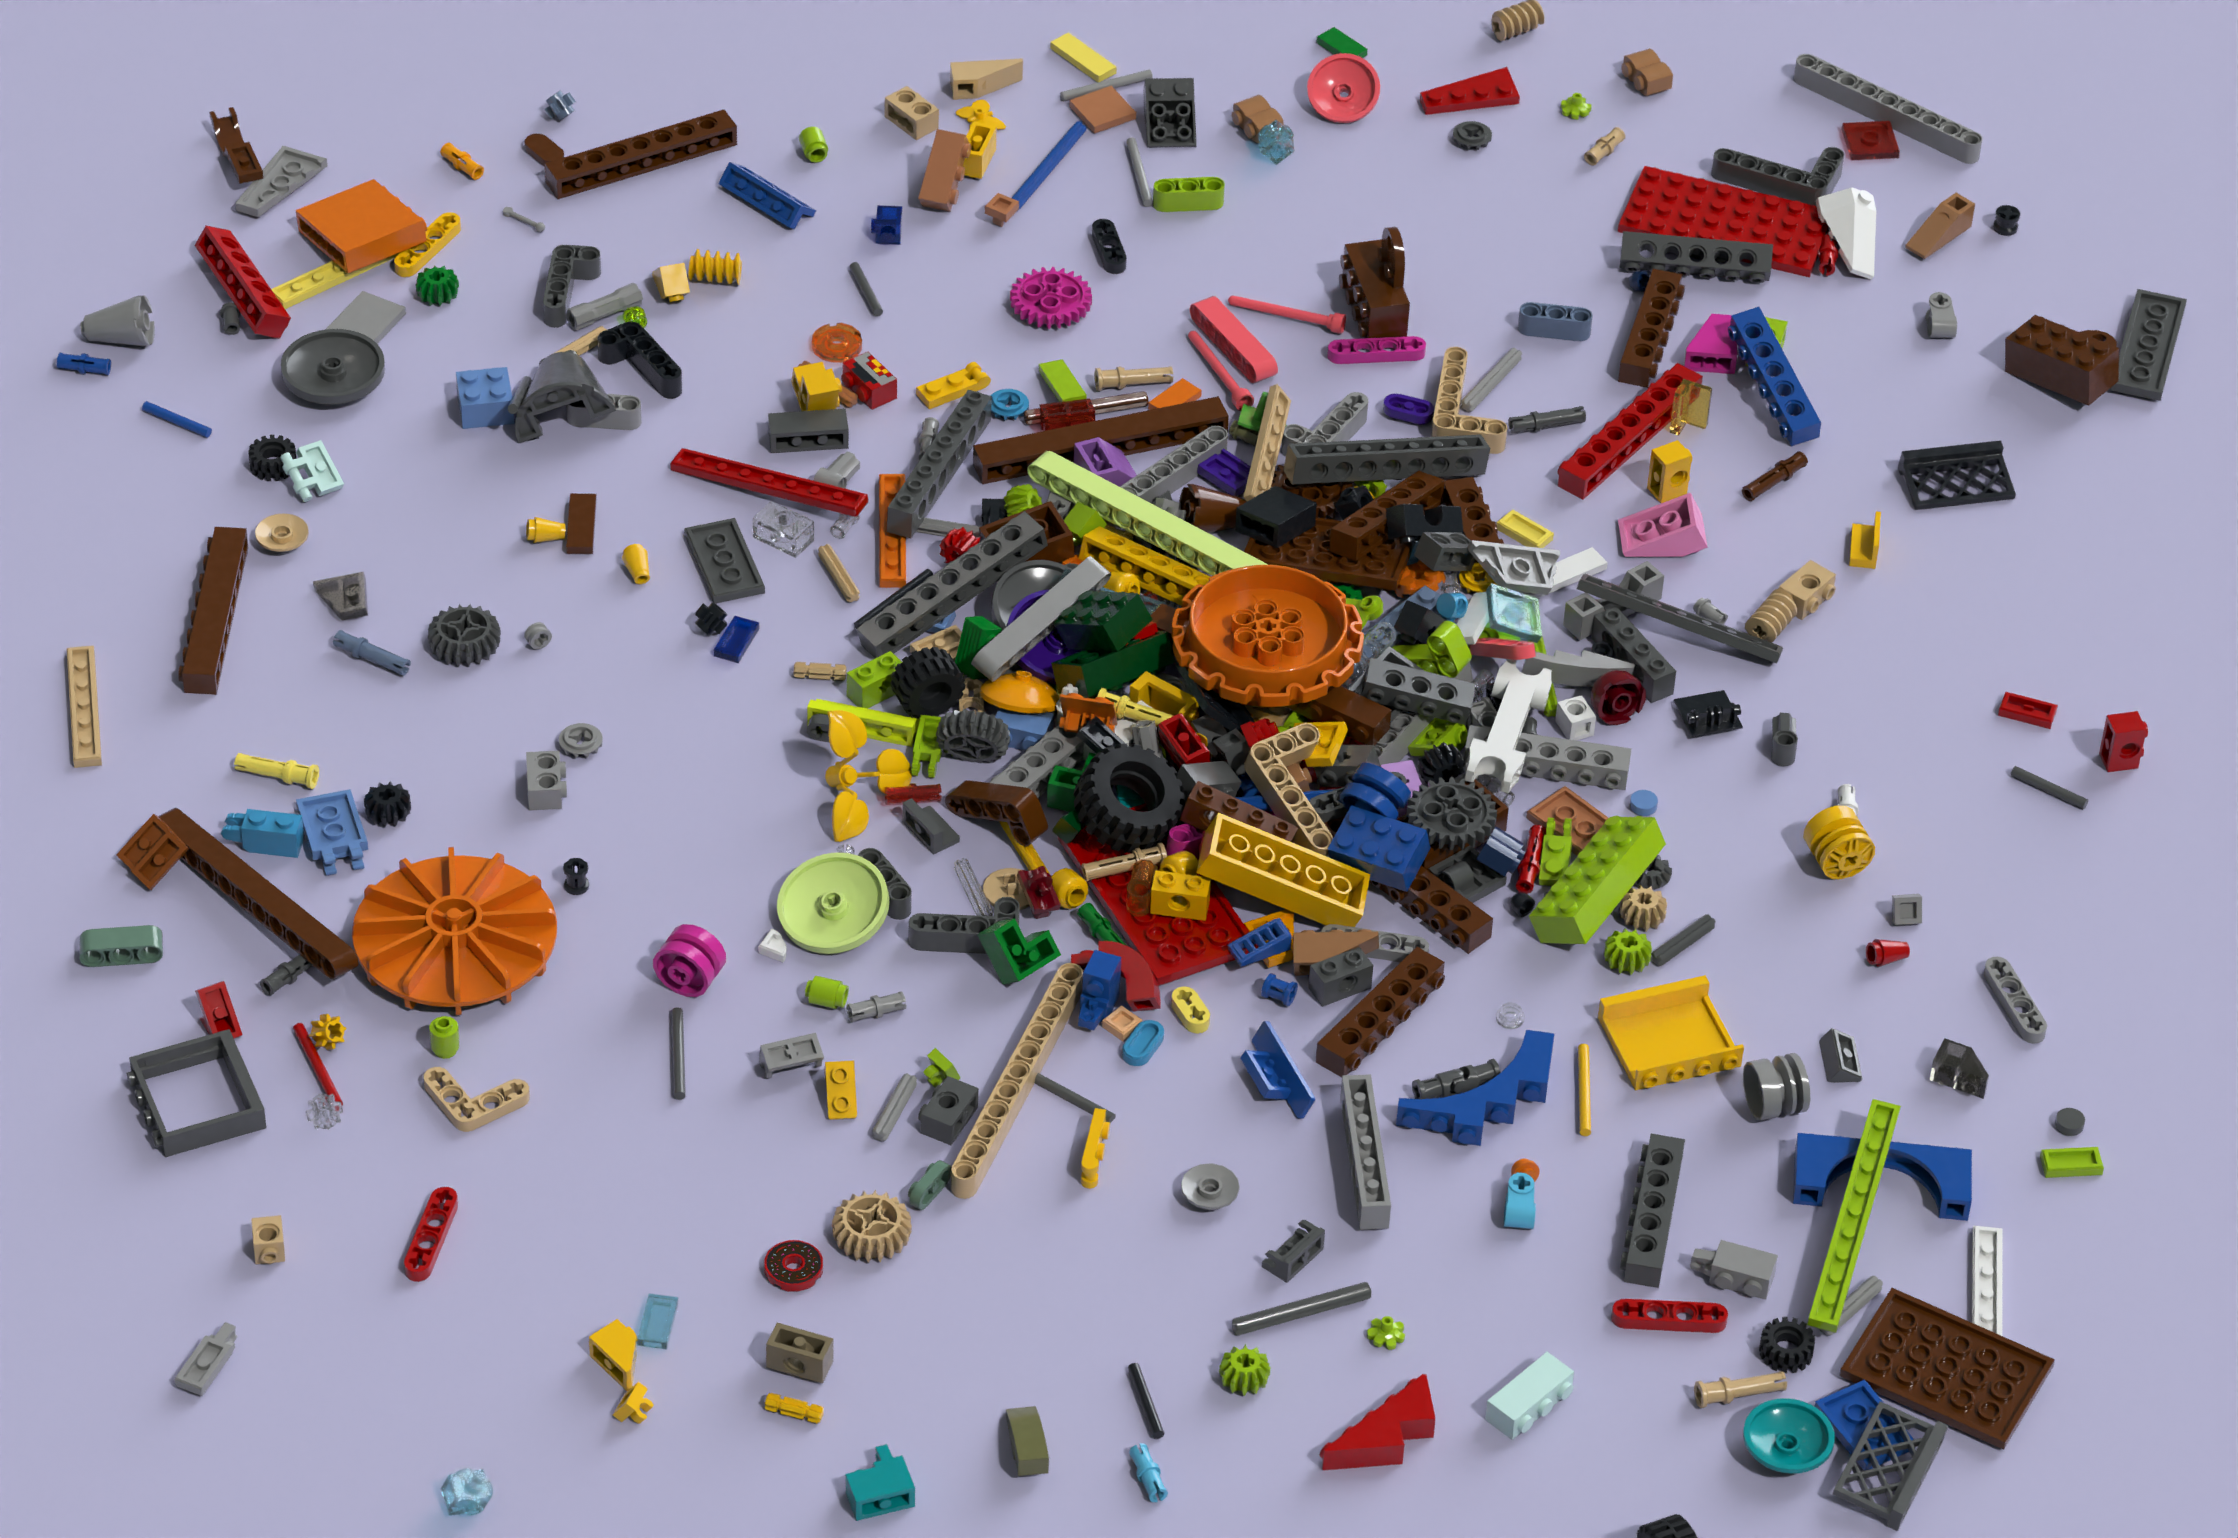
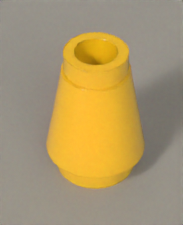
(544, 530)
(636, 561)

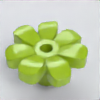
(1575, 106)
(1386, 1332)

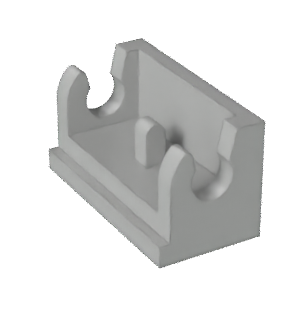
(790, 1053)

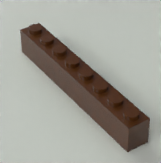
(214, 611)

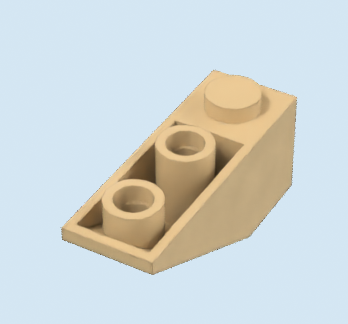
(980, 78)

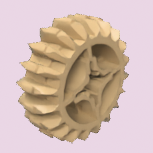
(871, 1226)

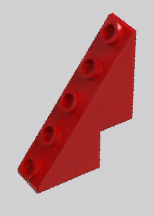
(1382, 1432)

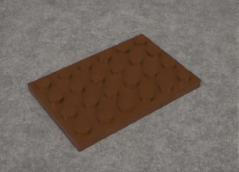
(1312, 554)
(1947, 1368)

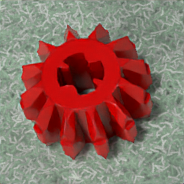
(957, 543)

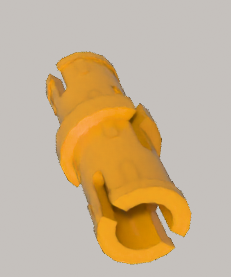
(471, 168)

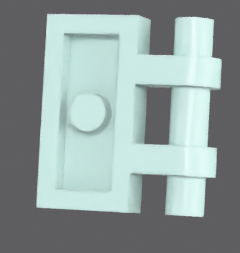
(319, 468)

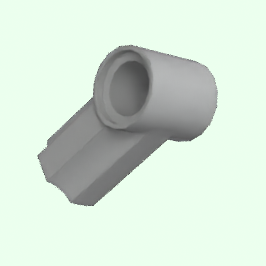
(839, 471)
(1146, 736)

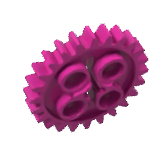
(1051, 297)

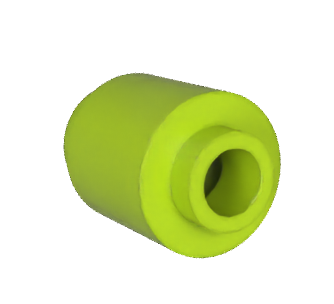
(813, 144)
(827, 992)
(444, 1037)

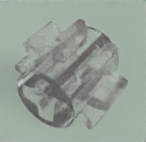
(324, 1111)

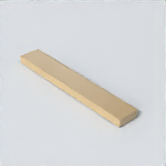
(1268, 443)
(84, 706)

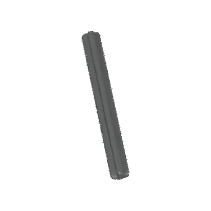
(1301, 1308)

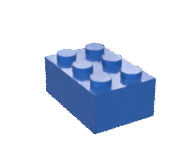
(1380, 847)

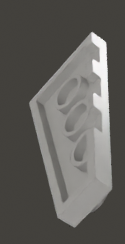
(281, 177)

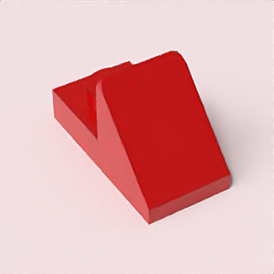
(218, 1009)

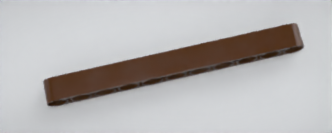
(261, 898)

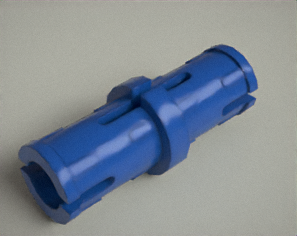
(83, 363)

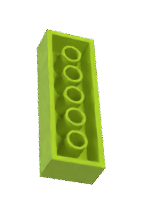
(1597, 880)

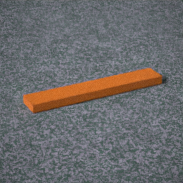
(891, 546)

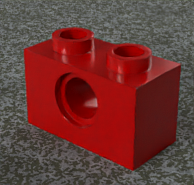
(2123, 741)

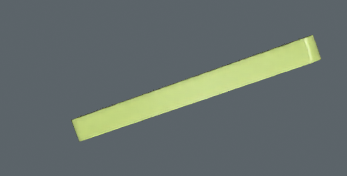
(1137, 515)

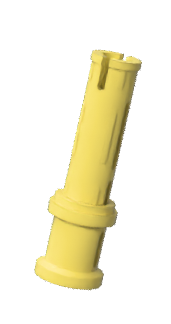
(1132, 710)
(287, 771)

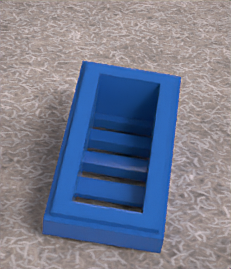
(1278, 941)

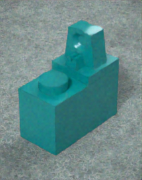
(882, 1488)

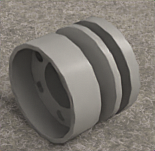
(1776, 1086)

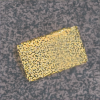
(1690, 406)

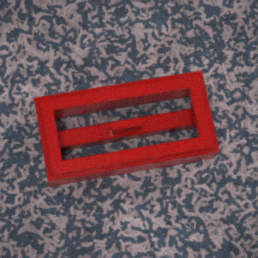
(2027, 710)

